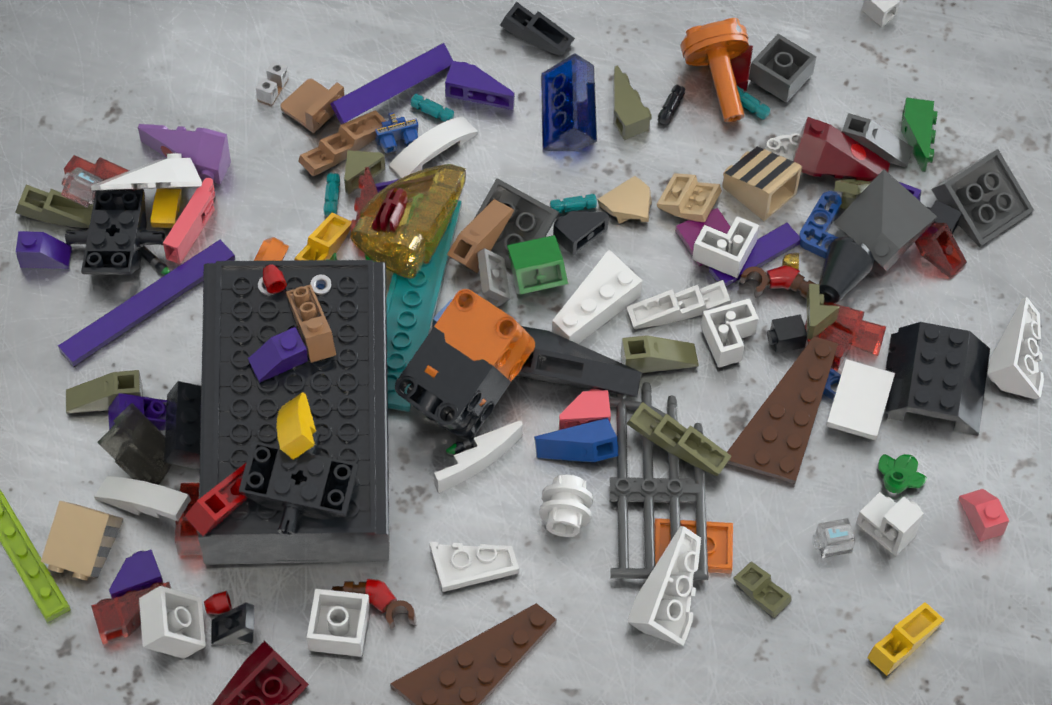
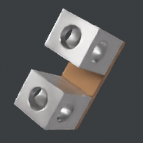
(270, 88)

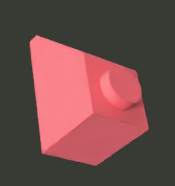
(586, 408)
(984, 514)

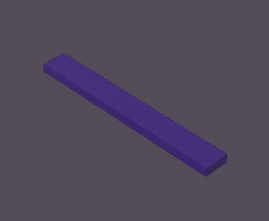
(142, 304)

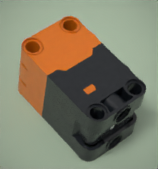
(465, 364)

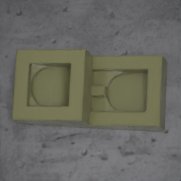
(760, 588)

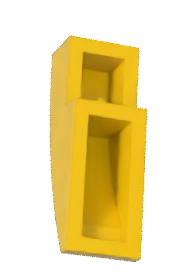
(326, 239)
(295, 426)
(905, 638)

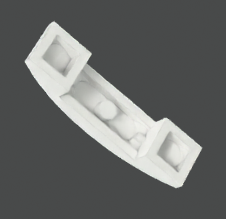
(432, 144)

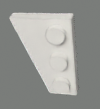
(469, 565)

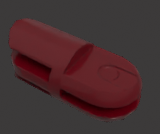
(390, 211)

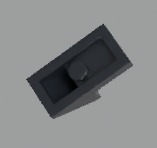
(234, 626)

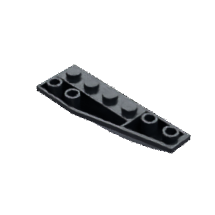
(572, 364)

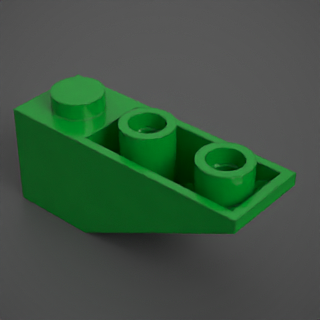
(917, 129)

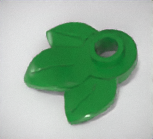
(900, 473)

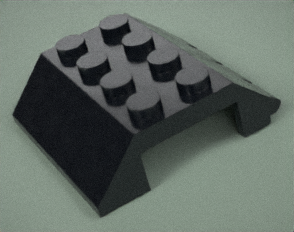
(938, 375)

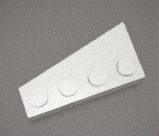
(598, 299)

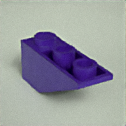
(152, 408)

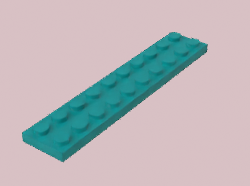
(412, 310)

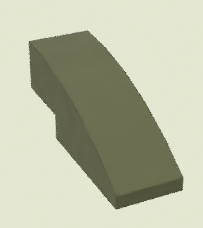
(53, 208)

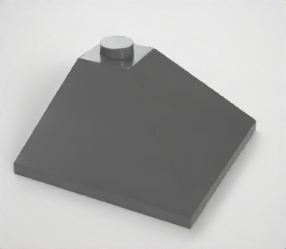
(986, 197)
(885, 219)
(528, 222)

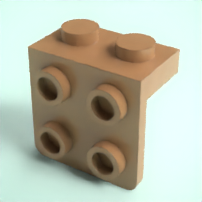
(311, 104)

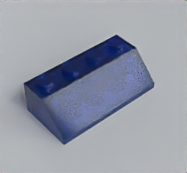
(569, 105)

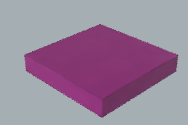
(690, 230)

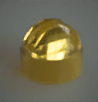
(791, 259)

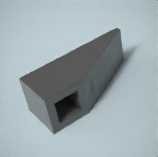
(878, 139)

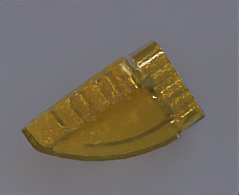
(429, 208)

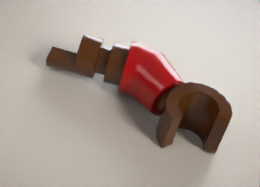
(777, 278)
(381, 598)

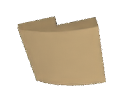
(688, 197)

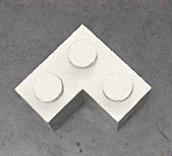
(729, 250)
(725, 328)
(890, 522)

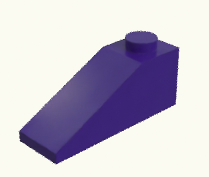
(474, 85)

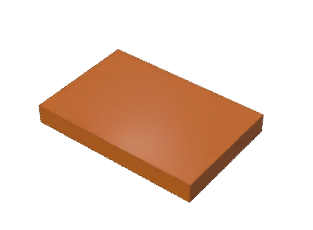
(718, 542)

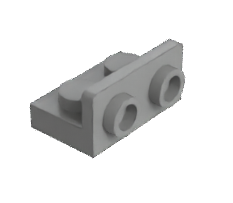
(493, 277)

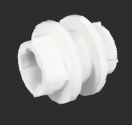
(566, 505)

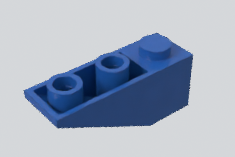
(582, 442)

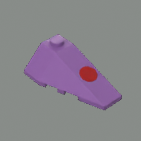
(204, 146)

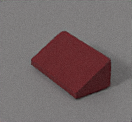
(741, 68)

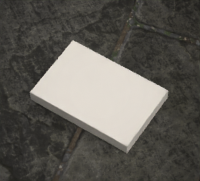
(860, 399)

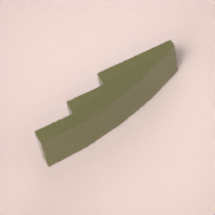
(682, 442)

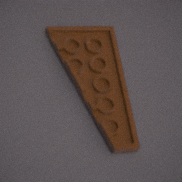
(782, 426)
(477, 666)

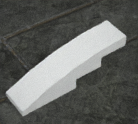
(678, 306)
(486, 450)
(142, 497)

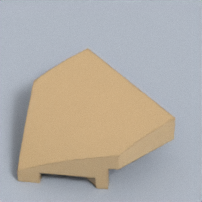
(628, 201)

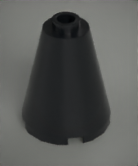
(844, 268)

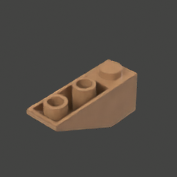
(480, 234)
(311, 323)

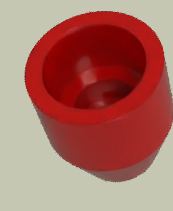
(273, 279)
(218, 603)

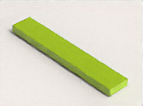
(29, 565)

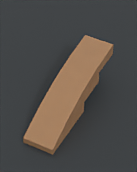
(334, 148)

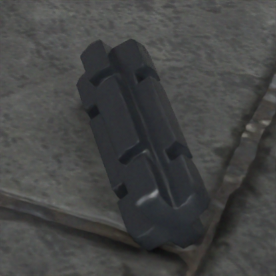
(671, 104)

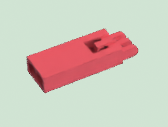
(190, 223)

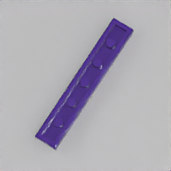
(391, 83)

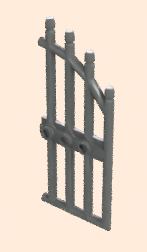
(651, 490)

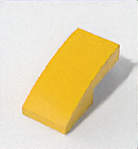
(165, 207)

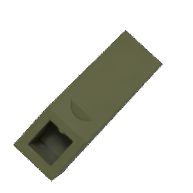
(628, 111)
(657, 354)
(100, 392)

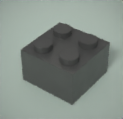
(782, 67)

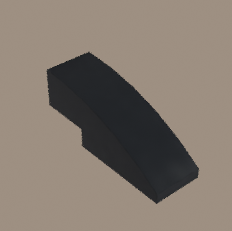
(536, 30)

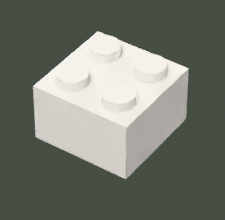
(172, 622)
(338, 622)

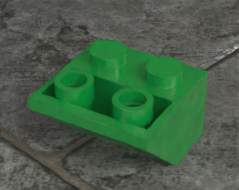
(537, 264)

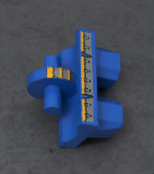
(395, 130)

